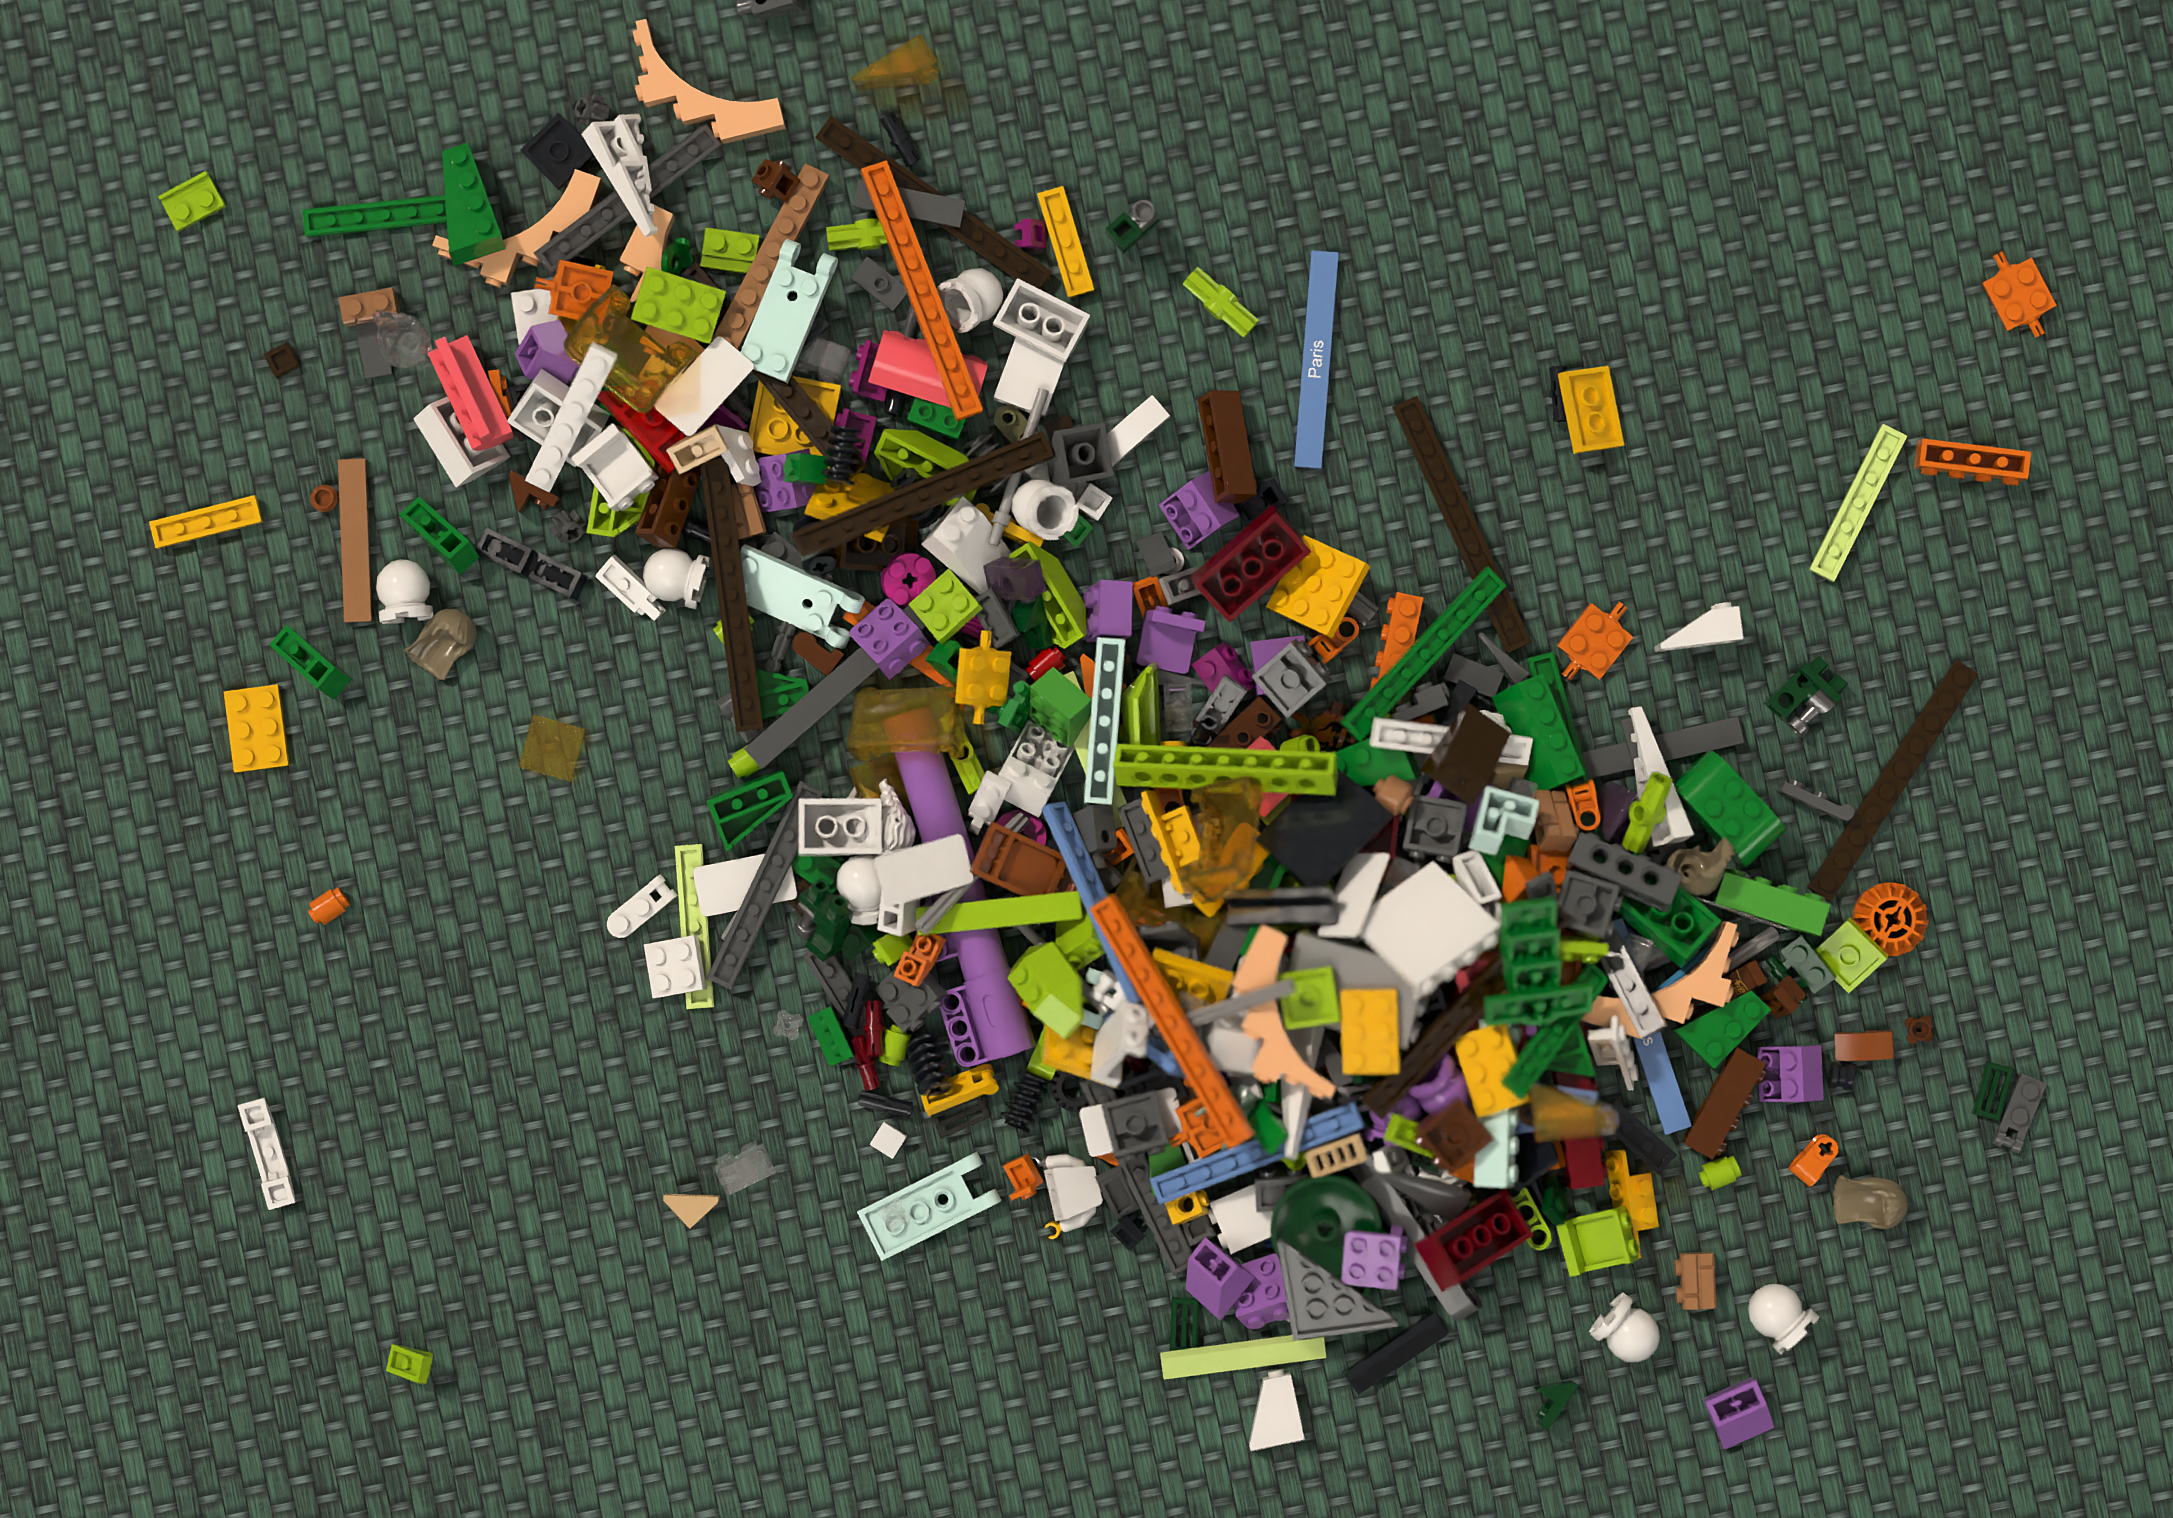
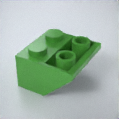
(1059, 706)

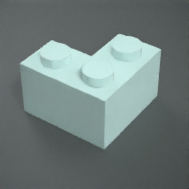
(1499, 814)

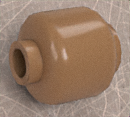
(1394, 794)

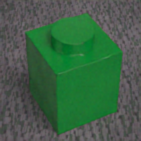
(804, 469)

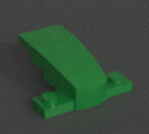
(1533, 969)

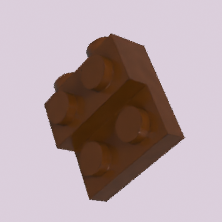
(1452, 1135)

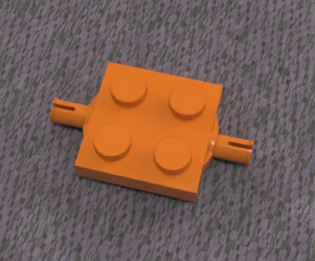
(574, 288)
(2019, 294)
(1594, 641)
(1197, 1130)

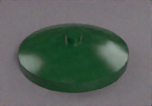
(1319, 1213)

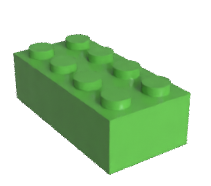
(1771, 904)

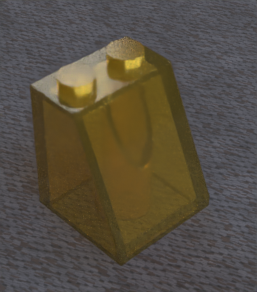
(1569, 1115)

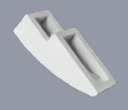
(1135, 428)
(1477, 882)

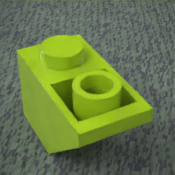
(891, 948)

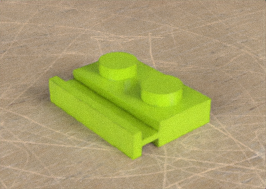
(192, 201)
(729, 250)

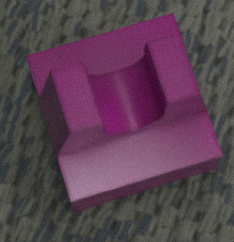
(1032, 234)

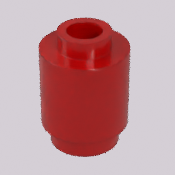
(1044, 662)

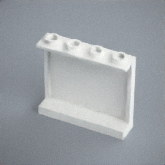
(1428, 929)

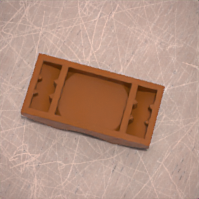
(1021, 864)

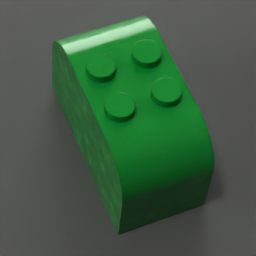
(1727, 808)

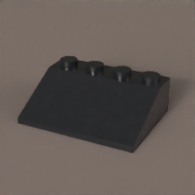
(1323, 832)

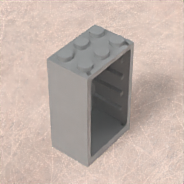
(1359, 968)

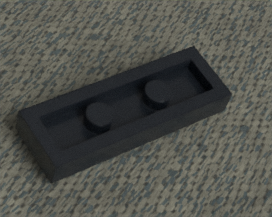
(1641, 1140)

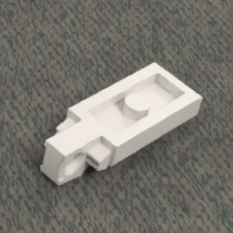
(629, 588)
(987, 801)

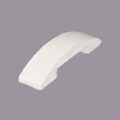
(1087, 496)
(268, 1153)

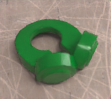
(680, 248)

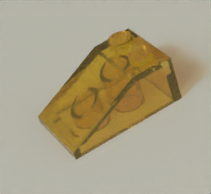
(903, 67)

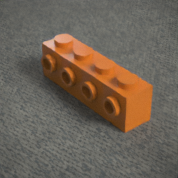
(1972, 460)
(1399, 632)

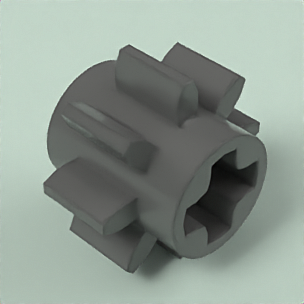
(591, 109)
(567, 526)

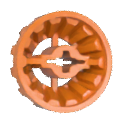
(1868, 904)

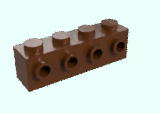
(1227, 446)
(668, 506)
(1248, 726)
(1723, 1103)

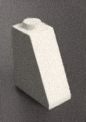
(1276, 1413)

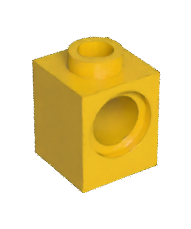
(1180, 1215)

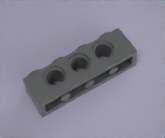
(1631, 885)

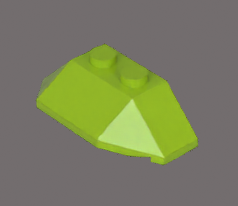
(913, 449)
(609, 522)
(1061, 600)
(1141, 709)
(1049, 987)

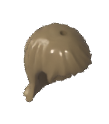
(443, 641)
(1701, 868)
(1869, 1201)

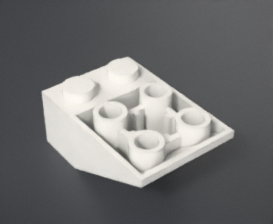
(1034, 768)

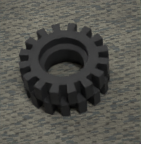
(1060, 1095)

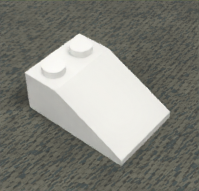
(962, 543)
(1714, 627)
(840, 827)

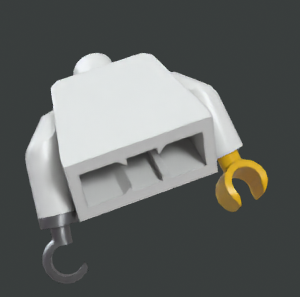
(1071, 1191)

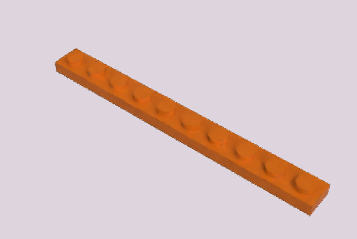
(921, 290)
(1171, 1021)

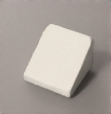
(888, 1140)

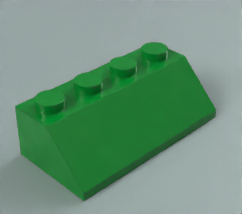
(1533, 713)
(1675, 933)

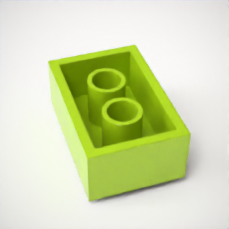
(678, 305)

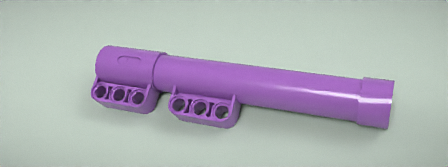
(987, 999)

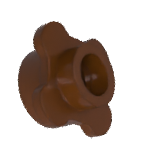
(1925, 1034)

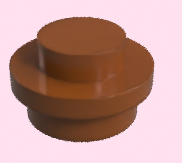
(324, 498)

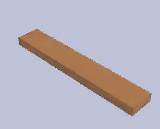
(355, 540)

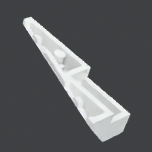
(620, 154)
(1675, 825)
(1296, 1098)

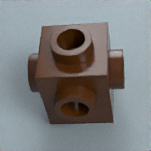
(775, 180)

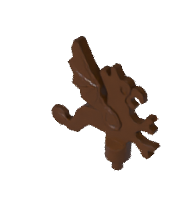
(1312, 727)

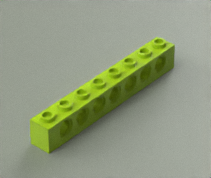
(1204, 766)

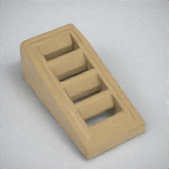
(1328, 1167)

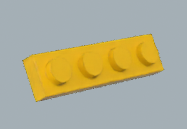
(1065, 242)
(206, 522)

